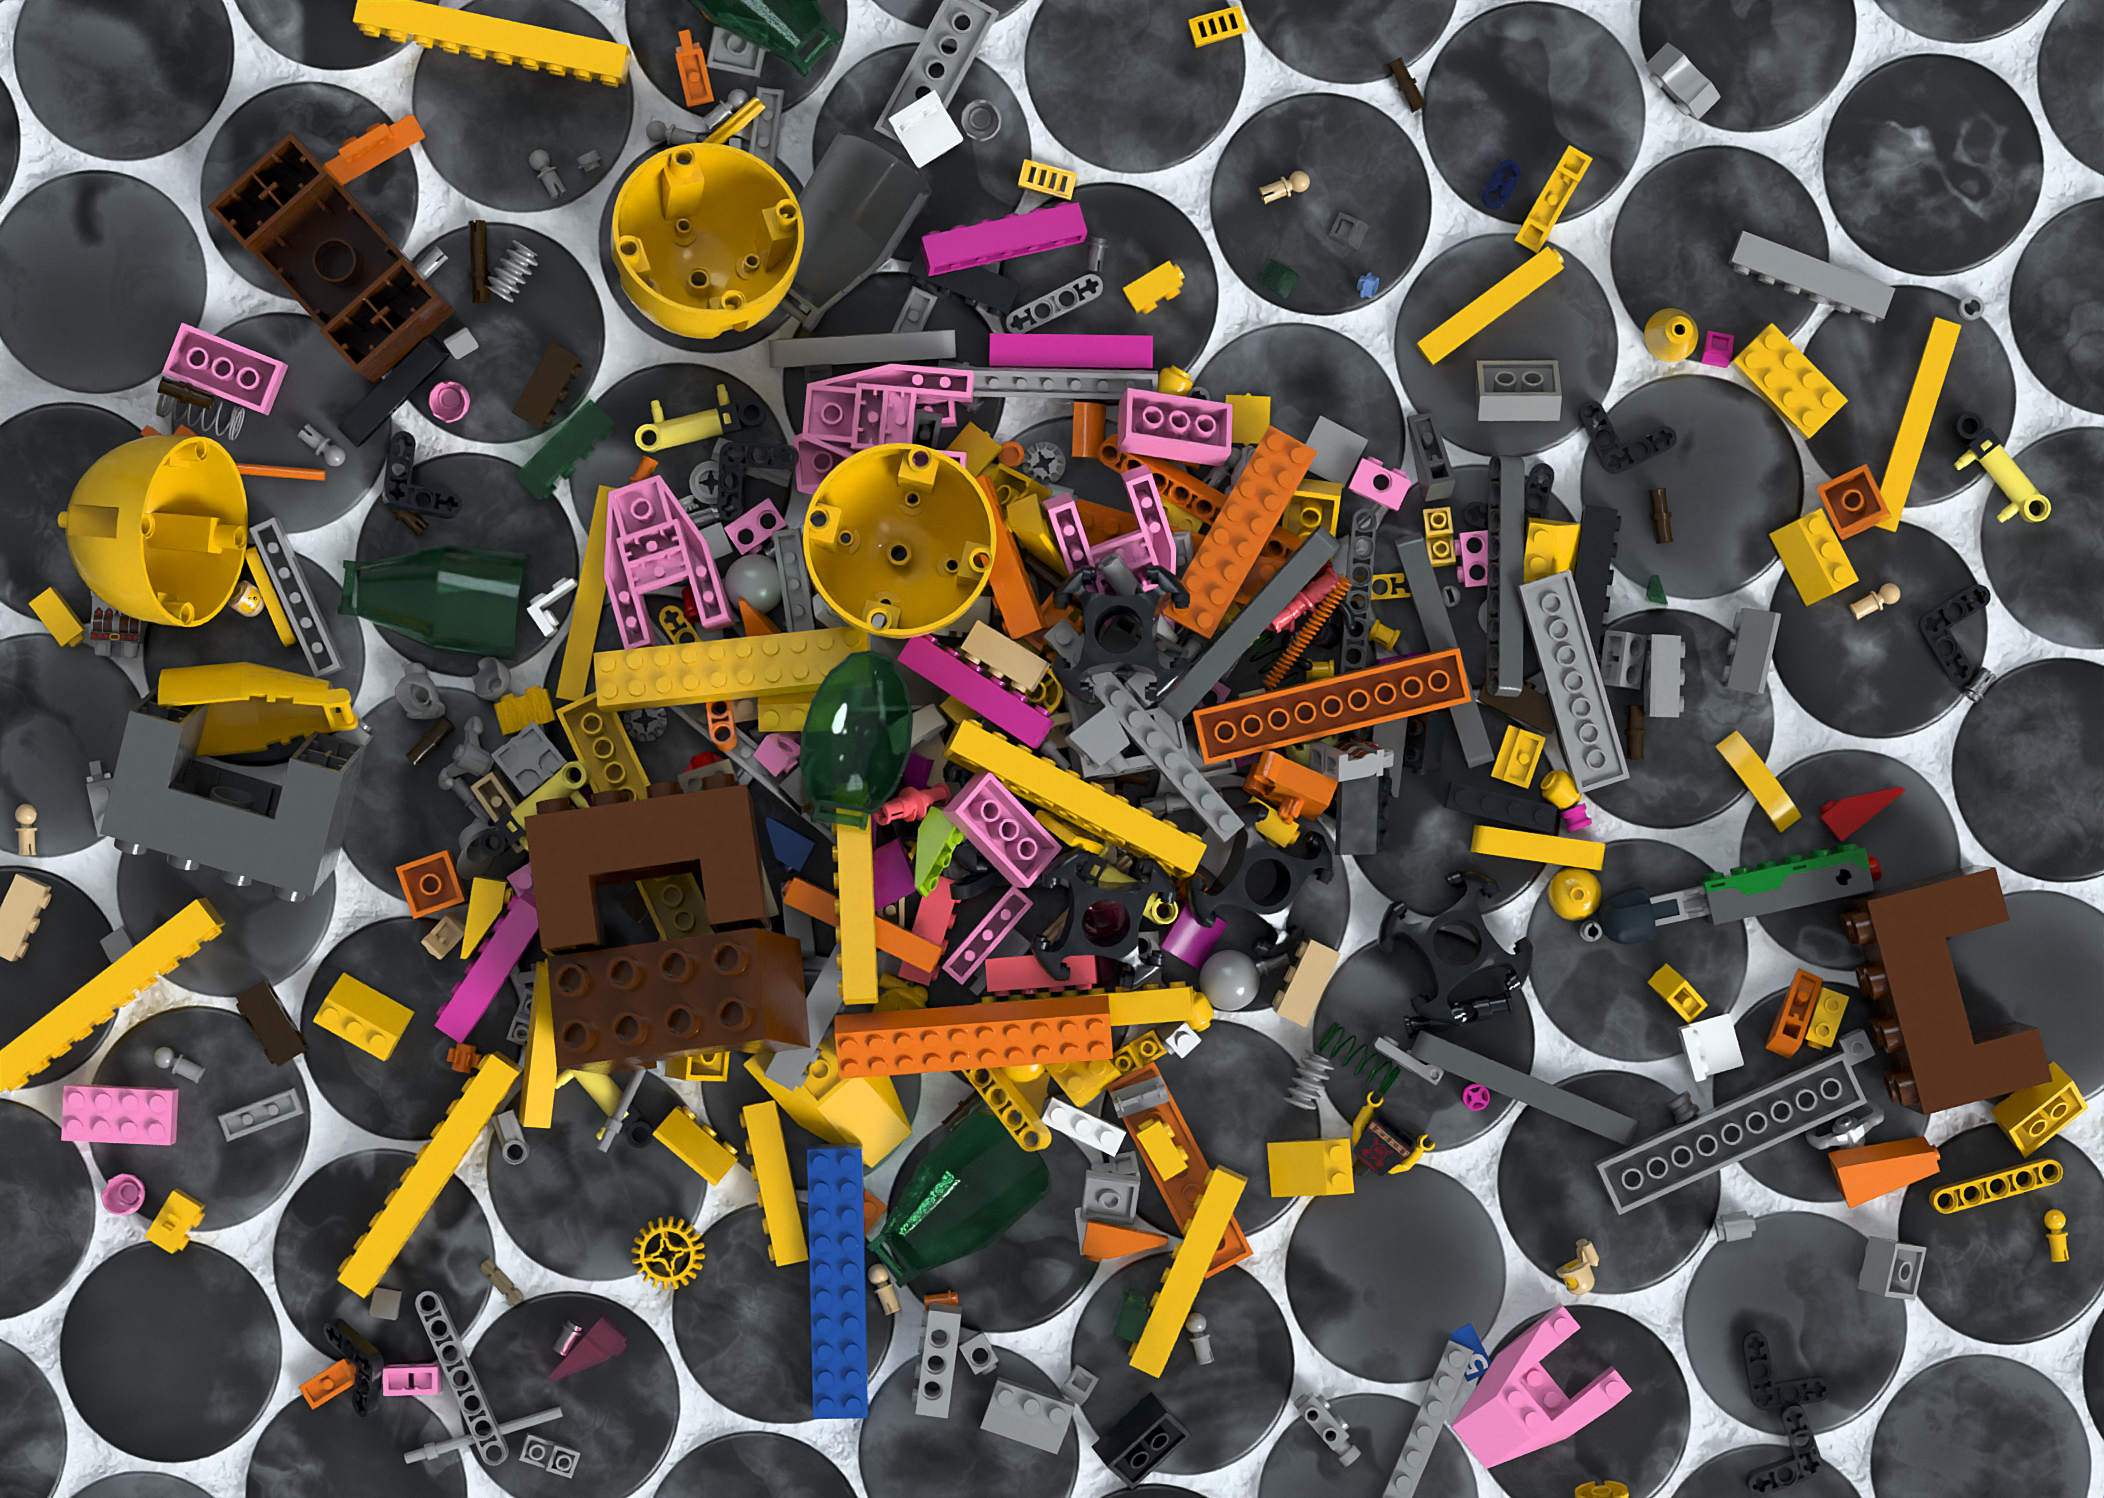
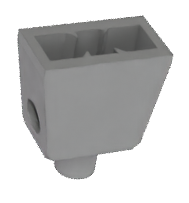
(1101, 741)

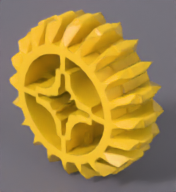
(671, 1266)

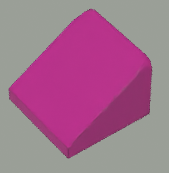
(1717, 349)

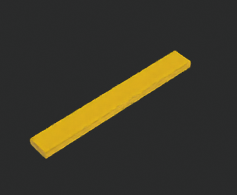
(1917, 418)
(587, 607)

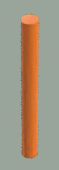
(278, 471)

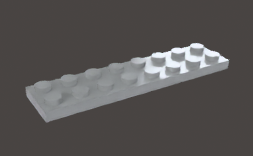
(1573, 681)

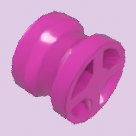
(1576, 818)
(1478, 1099)

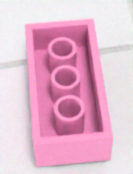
(225, 369)
(1174, 427)
(1002, 829)
(119, 1114)

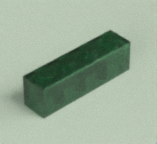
(564, 450)
(1130, 1315)

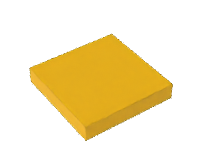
(1068, 832)

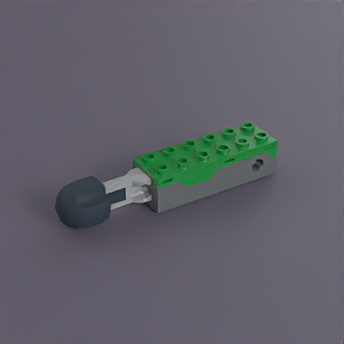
(1745, 893)

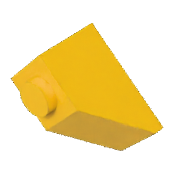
(1677, 993)

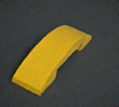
(1553, 199)
(1759, 781)

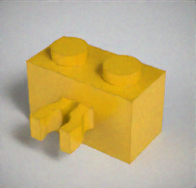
(175, 1221)

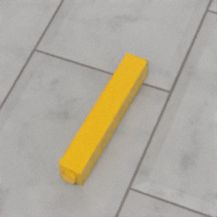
(1490, 305)
(540, 1057)

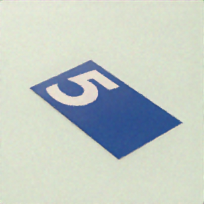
(1479, 1361)

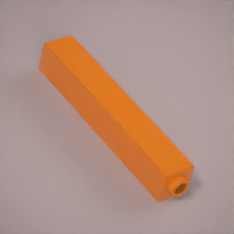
(889, 936)

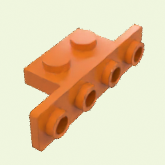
(374, 148)

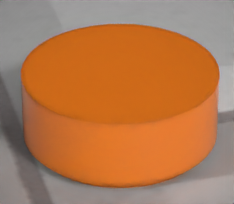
(1011, 454)

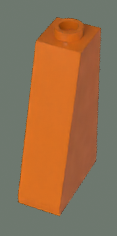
(1882, 1168)

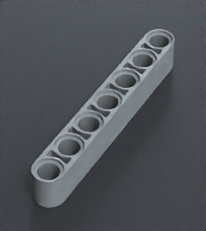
(862, 348)
(450, 1369)

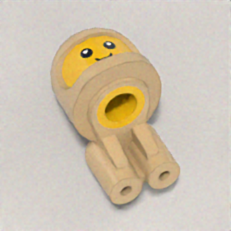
(246, 599)
(1578, 1273)

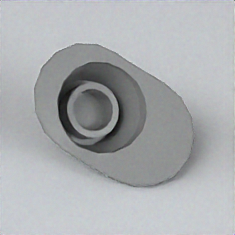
(472, 860)

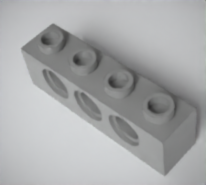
(948, 1319)

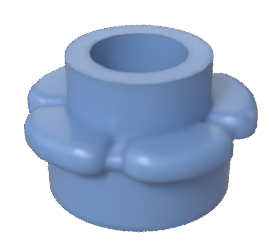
(1367, 285)

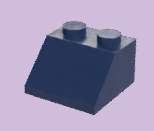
(789, 845)

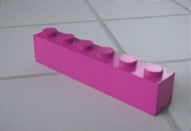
(1003, 238)
(1071, 351)
(976, 690)
(490, 970)

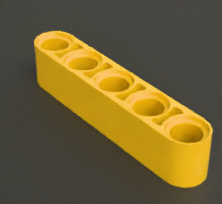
(1537, 847)
(1007, 1110)
(1982, 1185)

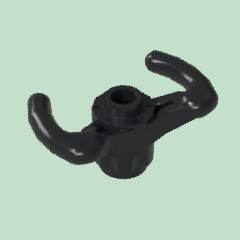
(1326, 637)

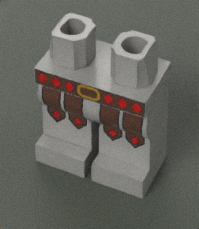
(113, 626)
(1349, 759)

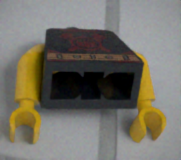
(1382, 1143)

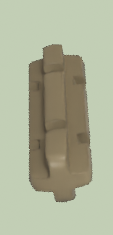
(501, 1281)

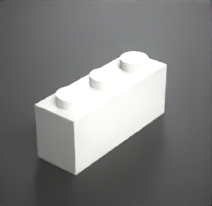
(1083, 1126)

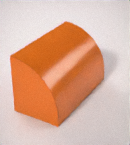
(1088, 429)

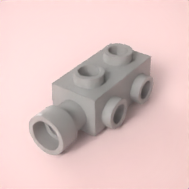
(1323, 1422)

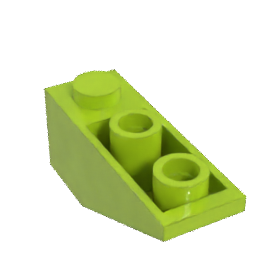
(934, 849)

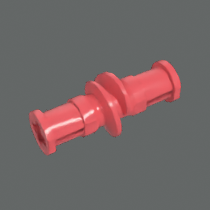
(1306, 599)
(913, 804)

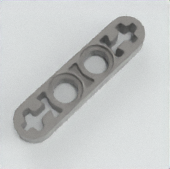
(1052, 301)

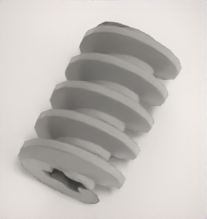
(512, 271)
(1309, 1081)

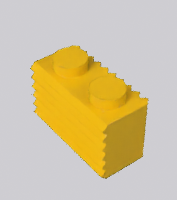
(519, 712)

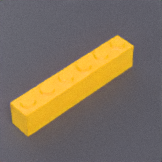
(775, 1181)

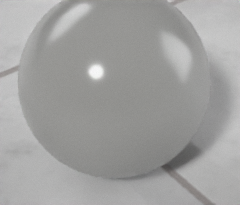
(756, 580)
(1229, 980)

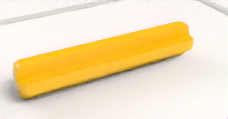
(736, 122)

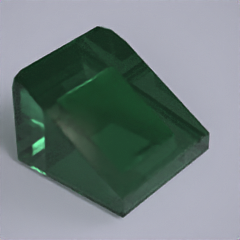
(1278, 278)
(1655, 592)

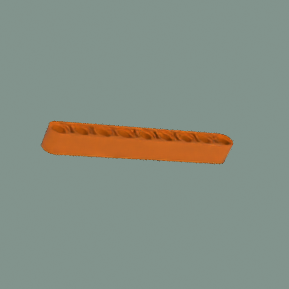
(1196, 489)

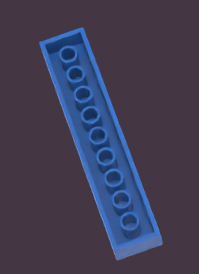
(837, 1281)

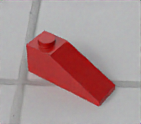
(1850, 813)

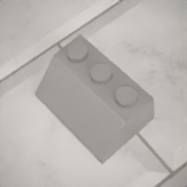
(1518, 390)
(1751, 650)
(1663, 676)
(1027, 1415)

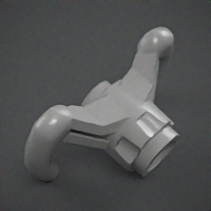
(467, 757)
(1847, 1130)

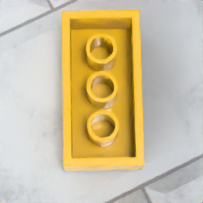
(1788, 382)

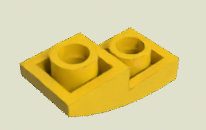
(1439, 536)
(1138, 1052)

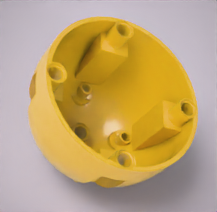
(706, 227)
(870, 505)
(160, 528)

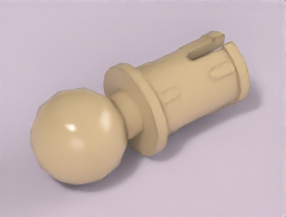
(1298, 181)
(1888, 594)
(26, 815)
(878, 1275)

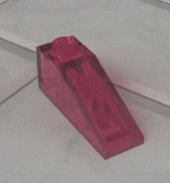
(1103, 920)
(596, 1347)

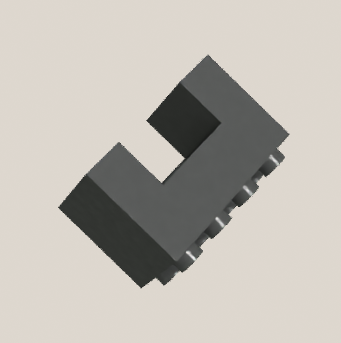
(224, 817)

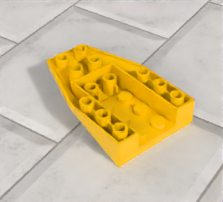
(840, 1109)

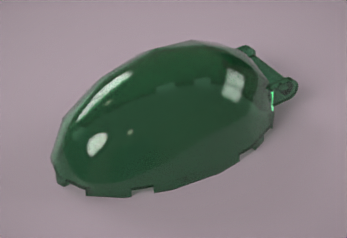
(856, 738)

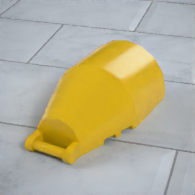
(255, 705)

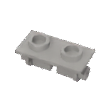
(1139, 1096)

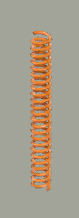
(1333, 599)

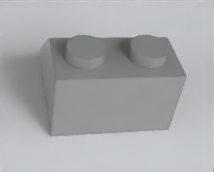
(1891, 1268)

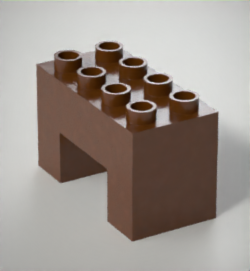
(332, 258)
(644, 840)
(1919, 996)
(678, 1000)

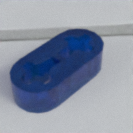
(1506, 188)

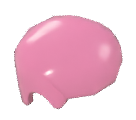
(449, 401)
(123, 1194)

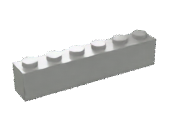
(1811, 276)
(297, 597)
(822, 1005)

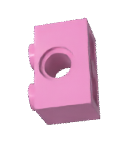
(1363, 483)

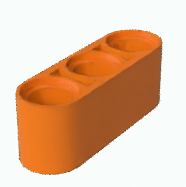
(722, 723)

